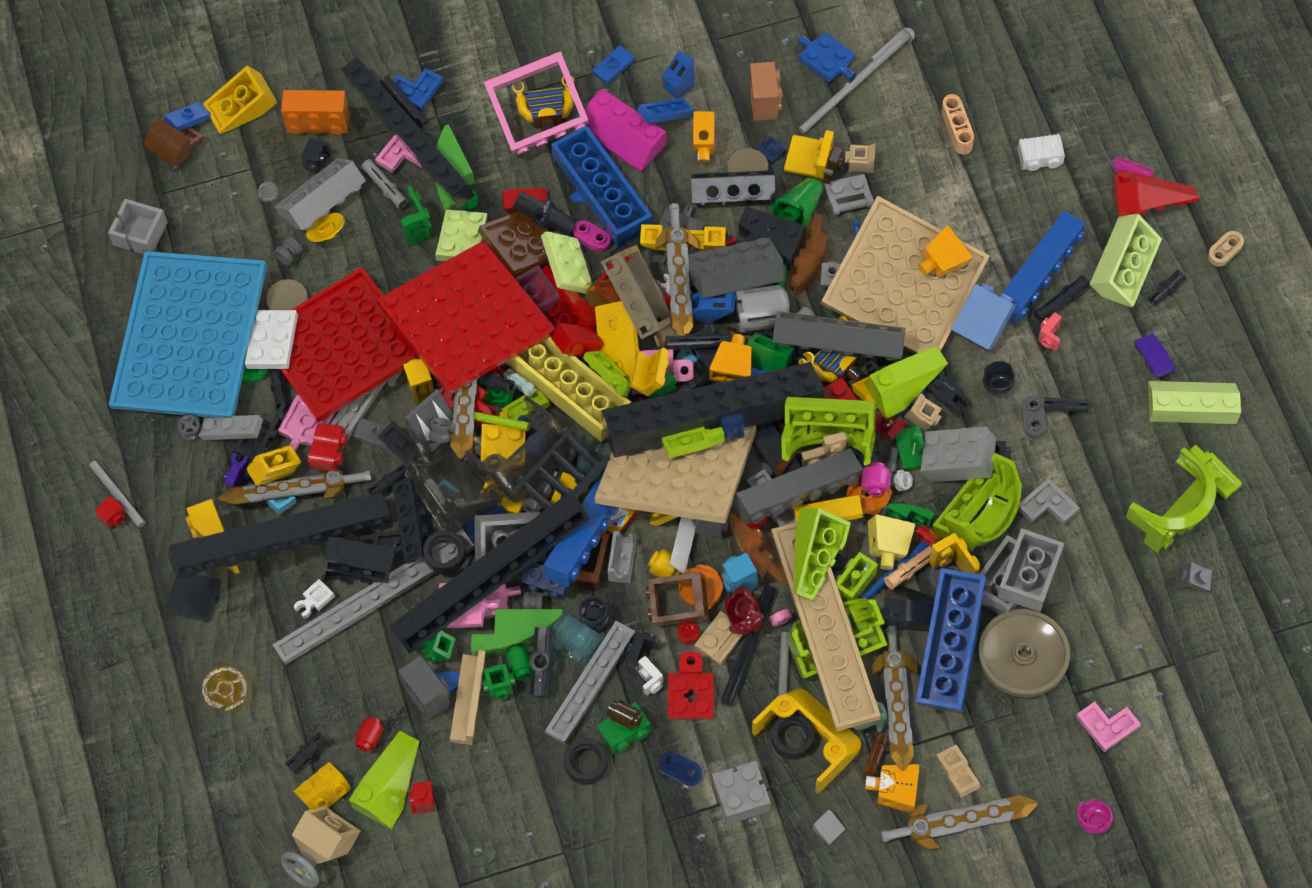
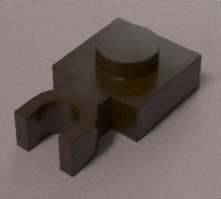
(834, 163)

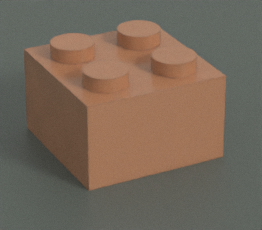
(765, 91)

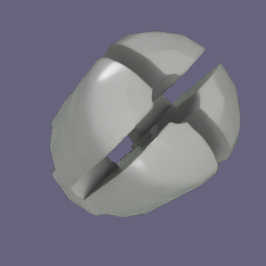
(759, 307)

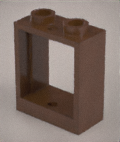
(592, 580)
(699, 593)

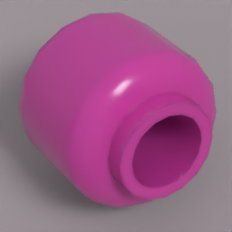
(875, 479)

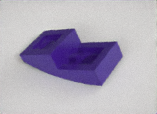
(1155, 355)

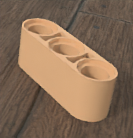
(957, 132)

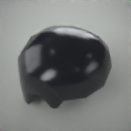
(998, 378)

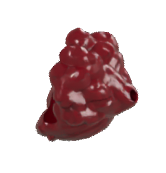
(743, 612)

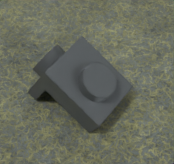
(1193, 577)

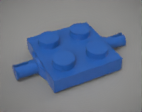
(826, 57)

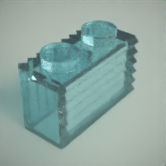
(575, 638)

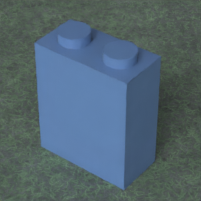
(984, 316)

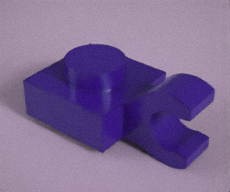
(234, 477)

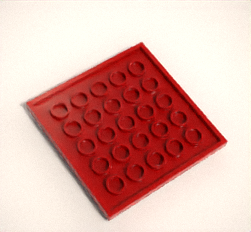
(466, 317)
(343, 346)

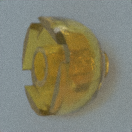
(224, 687)

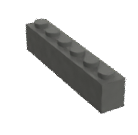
(839, 335)
(798, 487)

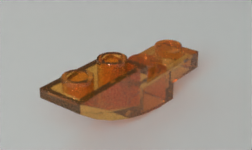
(811, 257)
(751, 542)

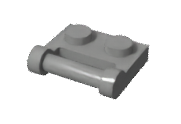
(848, 189)

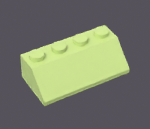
(1126, 260)
(1193, 402)

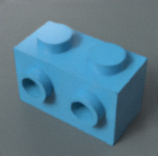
(739, 573)

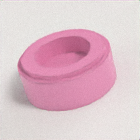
(781, 618)

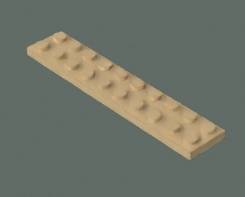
(830, 643)

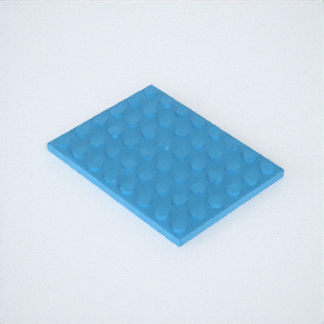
(188, 335)

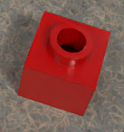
(110, 513)

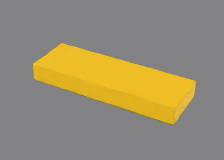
(845, 508)

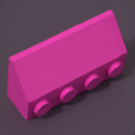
(624, 130)

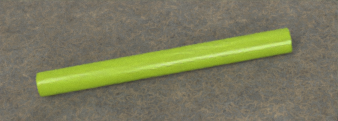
(497, 420)

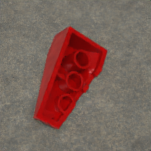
(1138, 192)
(570, 307)

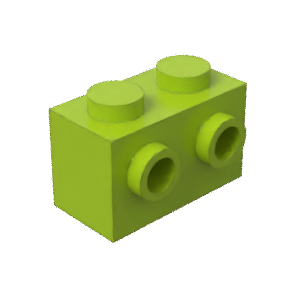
(856, 577)

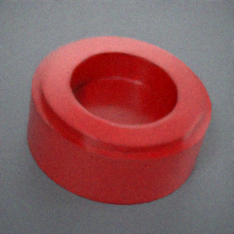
(688, 633)

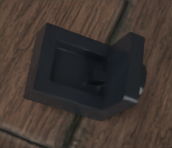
(636, 648)

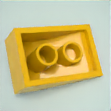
(240, 100)
(205, 521)

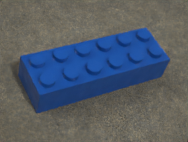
(601, 185)
(951, 640)

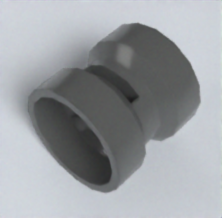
(287, 250)

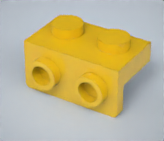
(650, 371)
(323, 788)

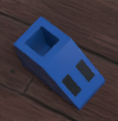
(679, 75)
(712, 308)

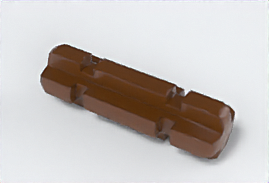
(875, 755)

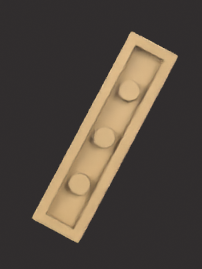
(467, 698)

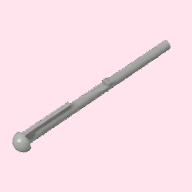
(884, 53)

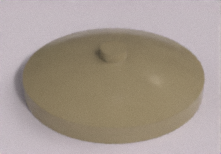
(1024, 653)

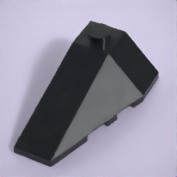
(907, 609)

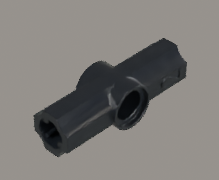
(544, 213)
(543, 646)

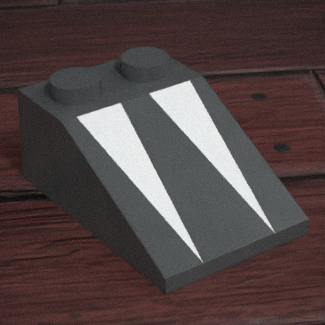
(419, 419)

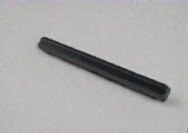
(746, 650)

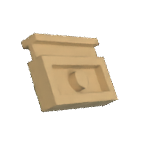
(717, 640)

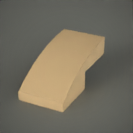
(957, 771)

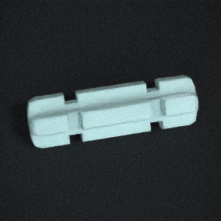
(521, 383)

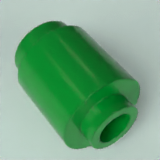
(668, 386)
(519, 662)

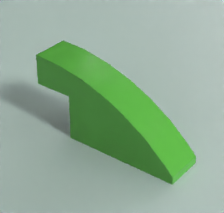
(452, 152)
(513, 629)

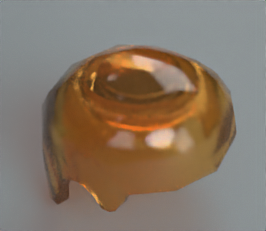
(601, 293)

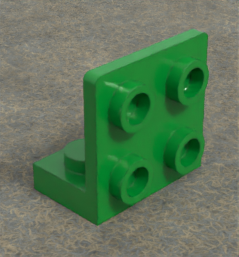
(416, 226)

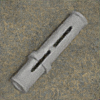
(386, 185)

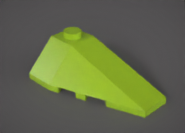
(903, 381)
(816, 544)
(385, 785)

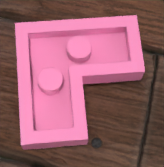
(393, 155)
(1107, 731)

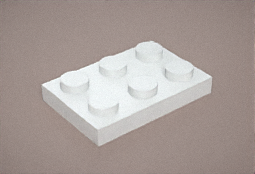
(271, 339)

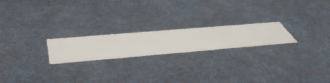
(683, 543)

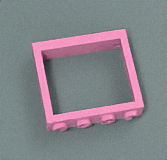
(526, 71)

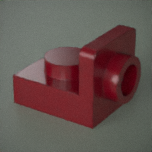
(888, 428)

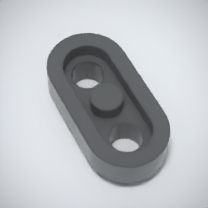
(1033, 415)

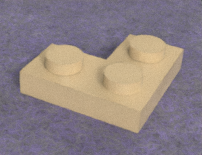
(831, 445)

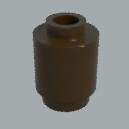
(624, 714)

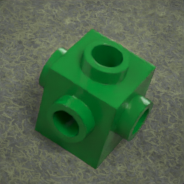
(437, 648)
(498, 682)

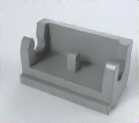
(621, 558)

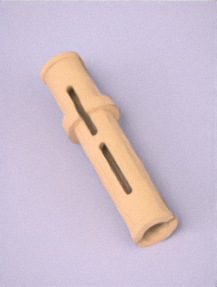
(906, 570)

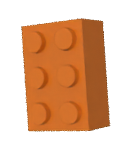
(315, 111)

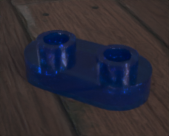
(679, 768)

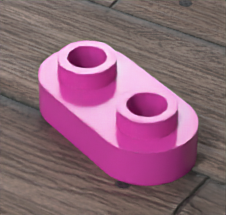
(1122, 164)
(590, 235)

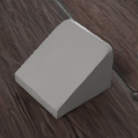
(828, 827)

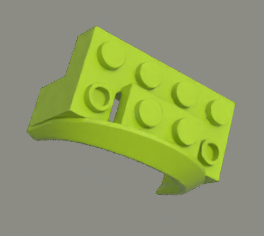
(825, 419)
(969, 500)
(1185, 512)
(866, 634)

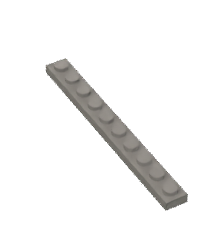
(364, 602)

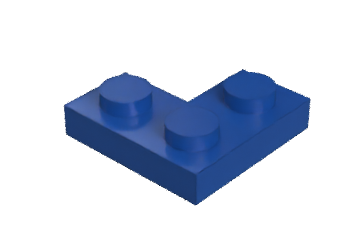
(422, 89)

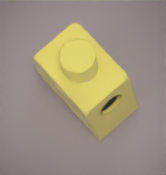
(889, 539)

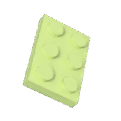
(459, 233)
(567, 262)

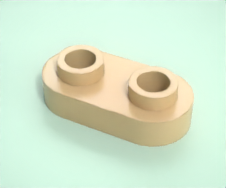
(1224, 249)

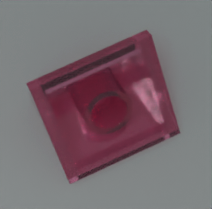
(539, 289)

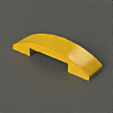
(707, 239)

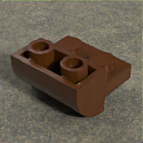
(171, 143)

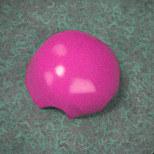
(1094, 816)

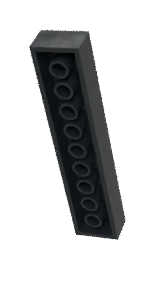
(758, 397)

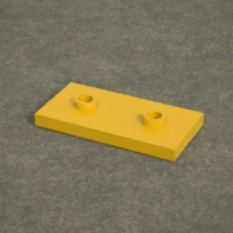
(618, 336)

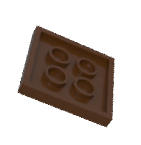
(516, 242)

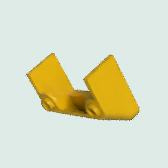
(841, 745)

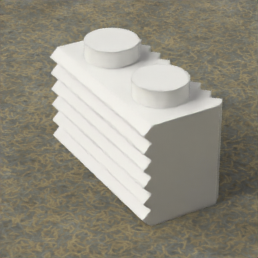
(1041, 152)

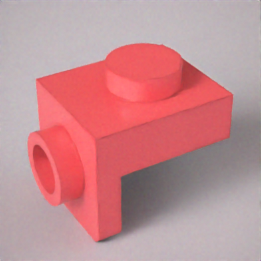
(1047, 332)

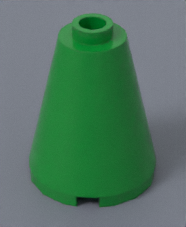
(799, 202)

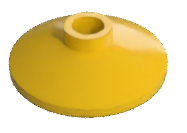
(325, 227)

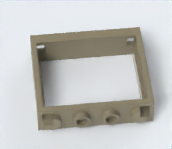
(638, 291)

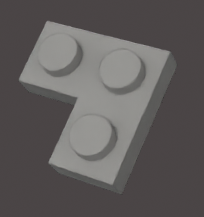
(1049, 498)

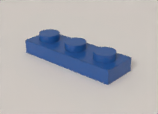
(666, 110)

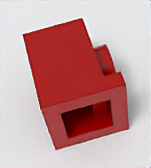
(422, 797)

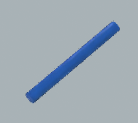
(879, 584)

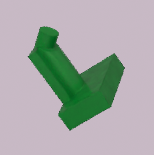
(910, 447)

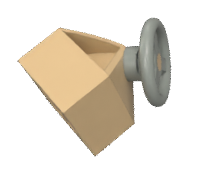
(320, 838)

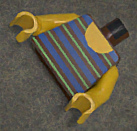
(544, 106)
(834, 365)

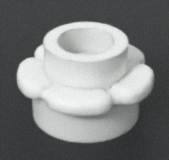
(902, 480)

